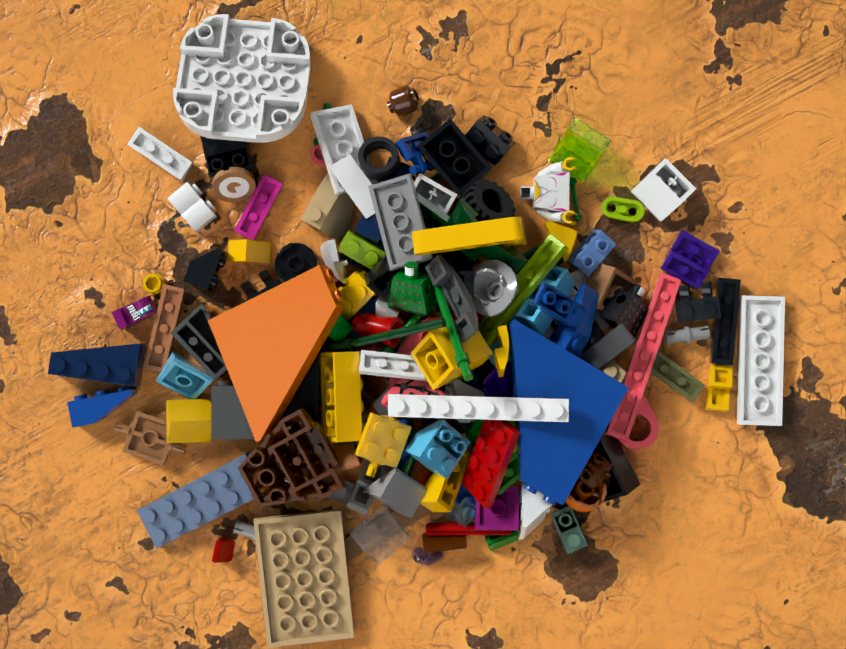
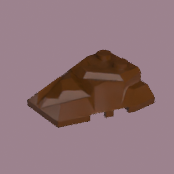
(293, 463)

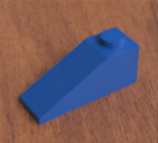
(572, 338)

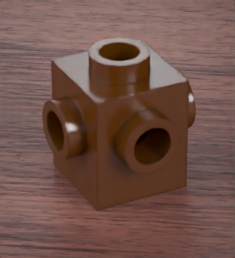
(596, 470)

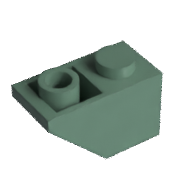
(568, 529)

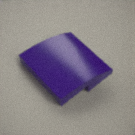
(689, 259)

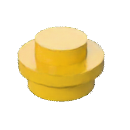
(153, 283)

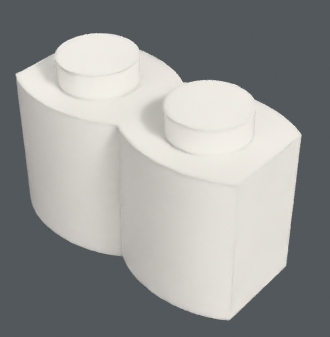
(192, 206)

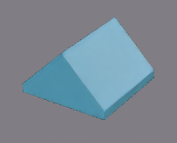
(184, 376)

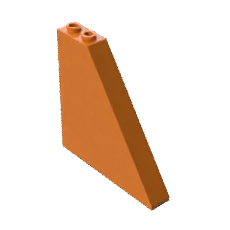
(274, 342)

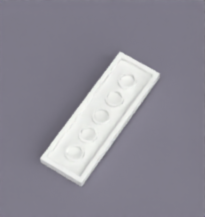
(761, 360)

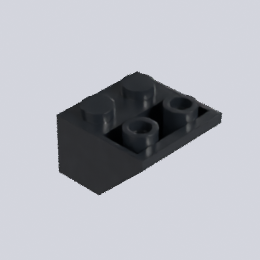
(226, 154)

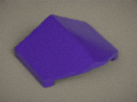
(498, 386)

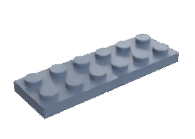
(196, 503)

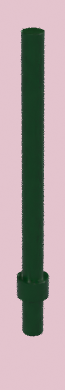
(351, 343)

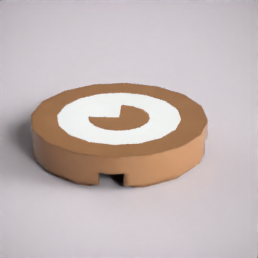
(233, 184)

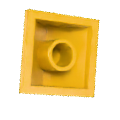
(188, 420)

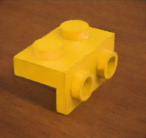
(355, 294)

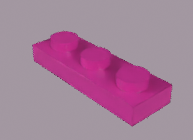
(258, 207)

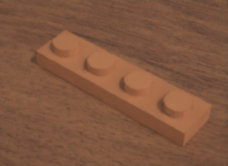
(165, 322)

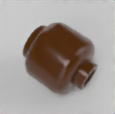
(403, 101)

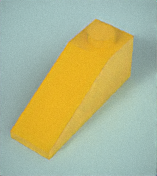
(442, 491)

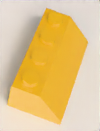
(341, 396)

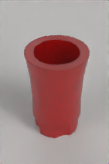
(371, 324)

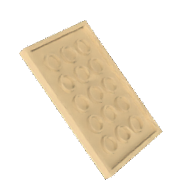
(304, 578)

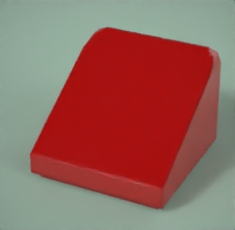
(223, 550)

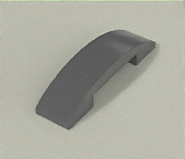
(457, 295)
(608, 346)

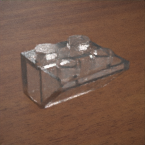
(380, 534)

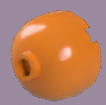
(585, 498)

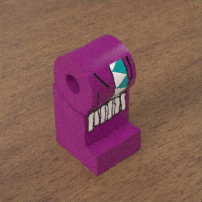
(134, 313)

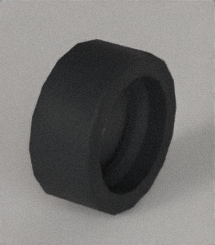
(374, 144)

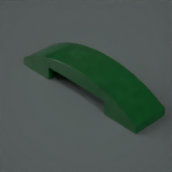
(511, 256)

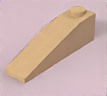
(328, 211)

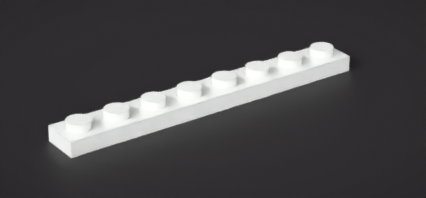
(478, 407)

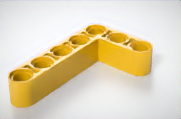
(470, 235)

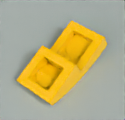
(501, 354)
(719, 388)

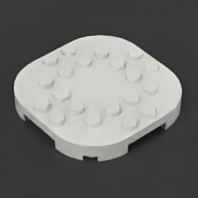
(242, 79)

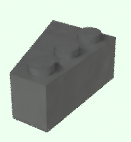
(198, 339)

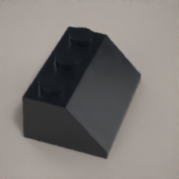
(454, 157)
(622, 478)

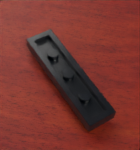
(725, 328)

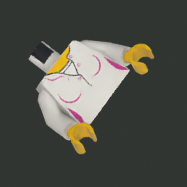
(551, 192)

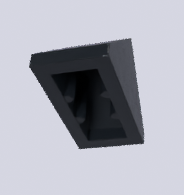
(380, 278)

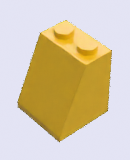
(436, 356)

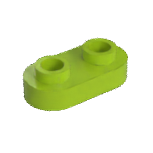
(622, 209)

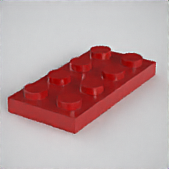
(490, 460)

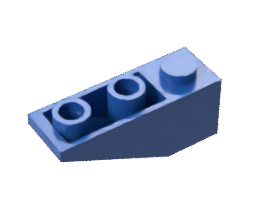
(559, 306)
(95, 409)

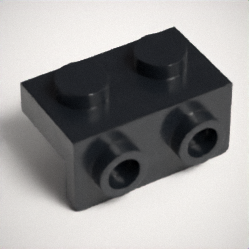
(490, 139)

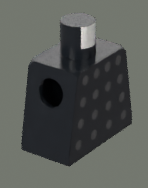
(626, 309)

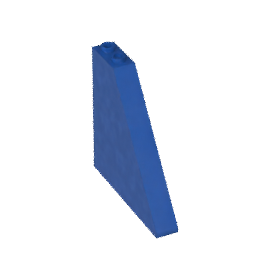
(556, 452)

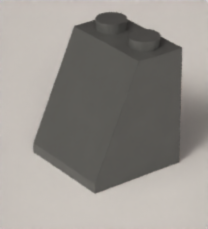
(227, 414)

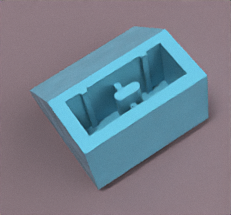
(438, 447)

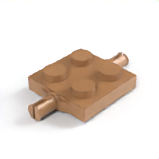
(148, 438)

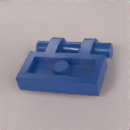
(410, 152)

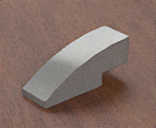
(359, 499)

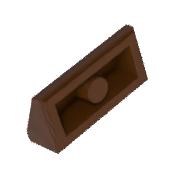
(443, 543)

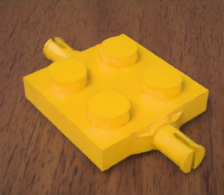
(382, 442)

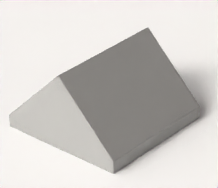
(398, 492)

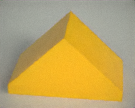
(563, 234)
(249, 251)

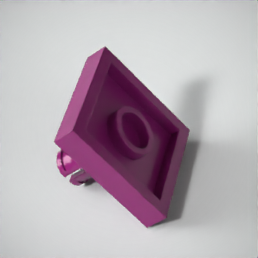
(503, 514)

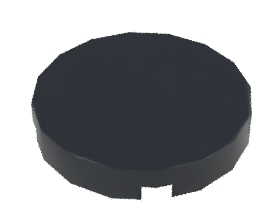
(294, 260)

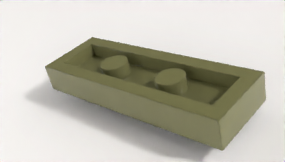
(676, 377)

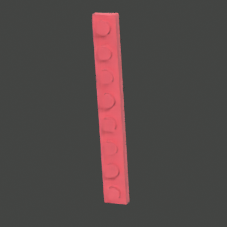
(644, 355)

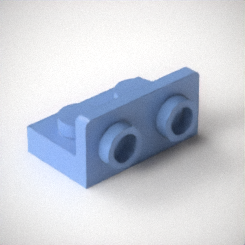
(591, 252)

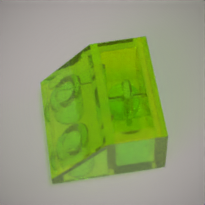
(583, 144)

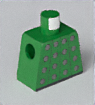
(411, 291)

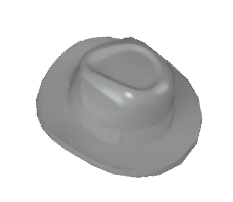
(493, 287)

